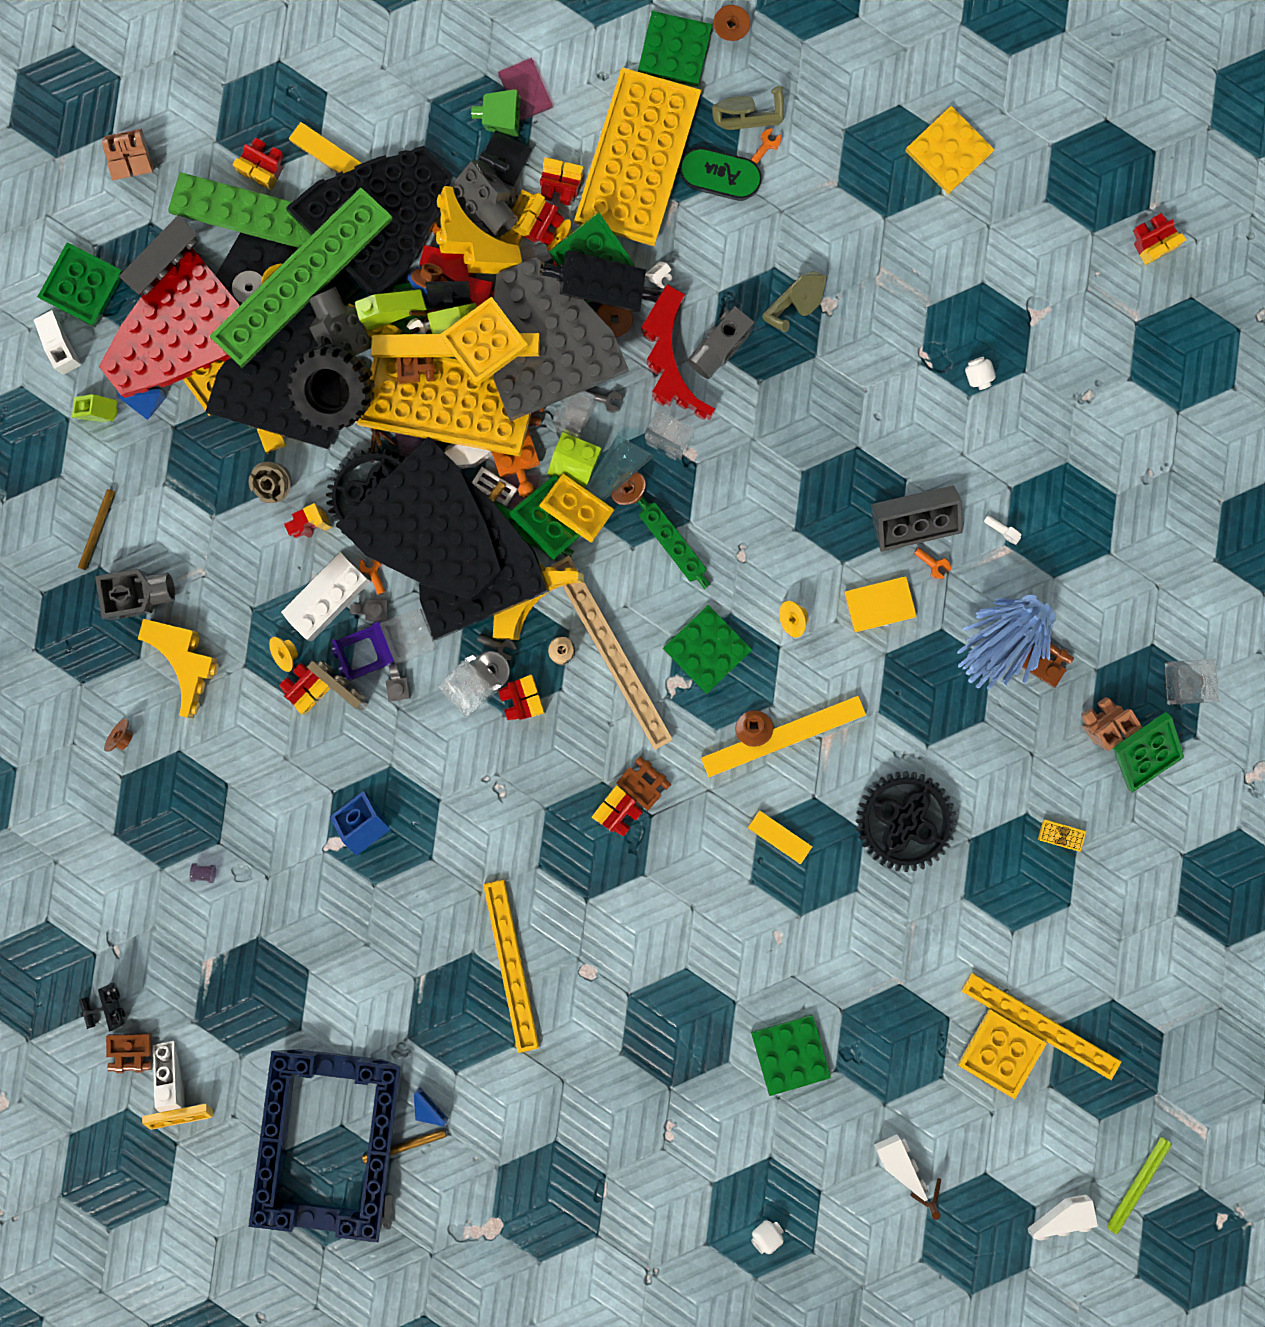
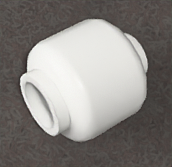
(980, 373)
(767, 1237)

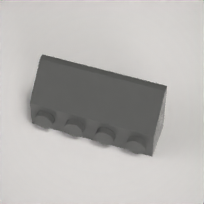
(159, 255)
(917, 518)

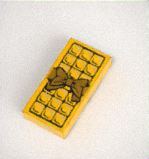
(1061, 835)

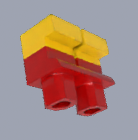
(258, 166)
(561, 179)
(536, 219)
(1159, 241)
(306, 520)
(519, 690)
(305, 691)
(613, 820)

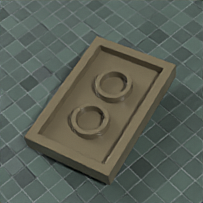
(338, 684)

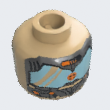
(563, 658)

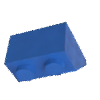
(359, 823)

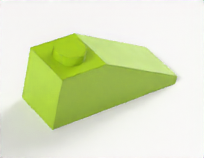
(388, 307)

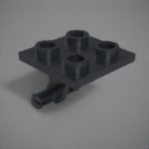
(506, 157)
(110, 1005)

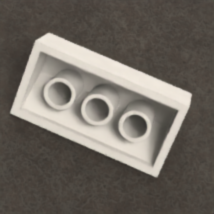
(325, 597)

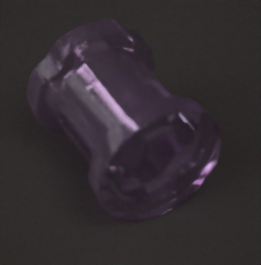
(202, 873)

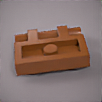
(409, 369)
(1049, 670)
(639, 788)
(129, 1045)

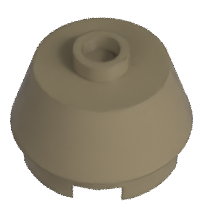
(270, 482)

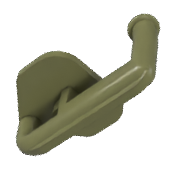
(746, 104)
(804, 293)

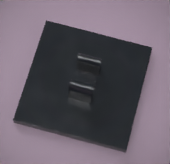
(448, 293)

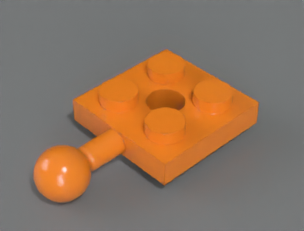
(510, 465)

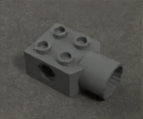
(484, 197)
(337, 323)
(718, 346)
(132, 593)

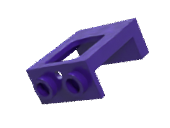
(376, 635)

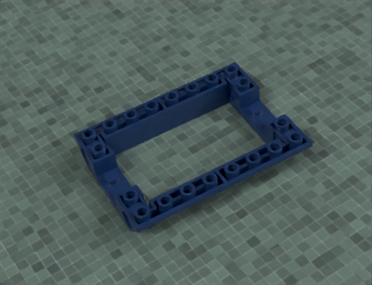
(280, 1215)

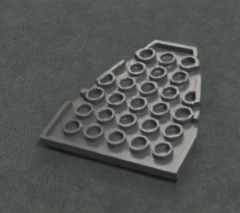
(574, 342)

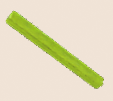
(1139, 1185)

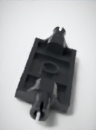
(601, 281)

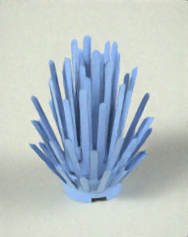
(1022, 623)

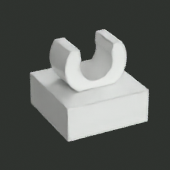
(657, 272)

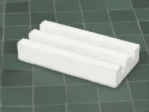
(509, 495)

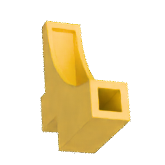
(462, 236)
(510, 622)
(191, 668)

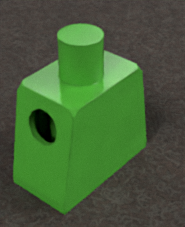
(499, 112)

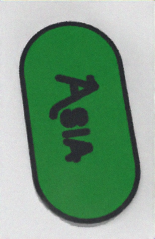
(720, 174)

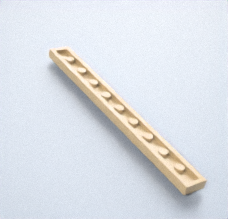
(615, 659)

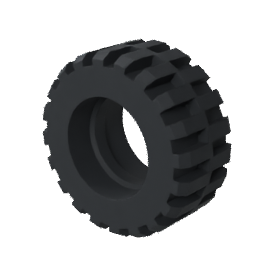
(308, 401)

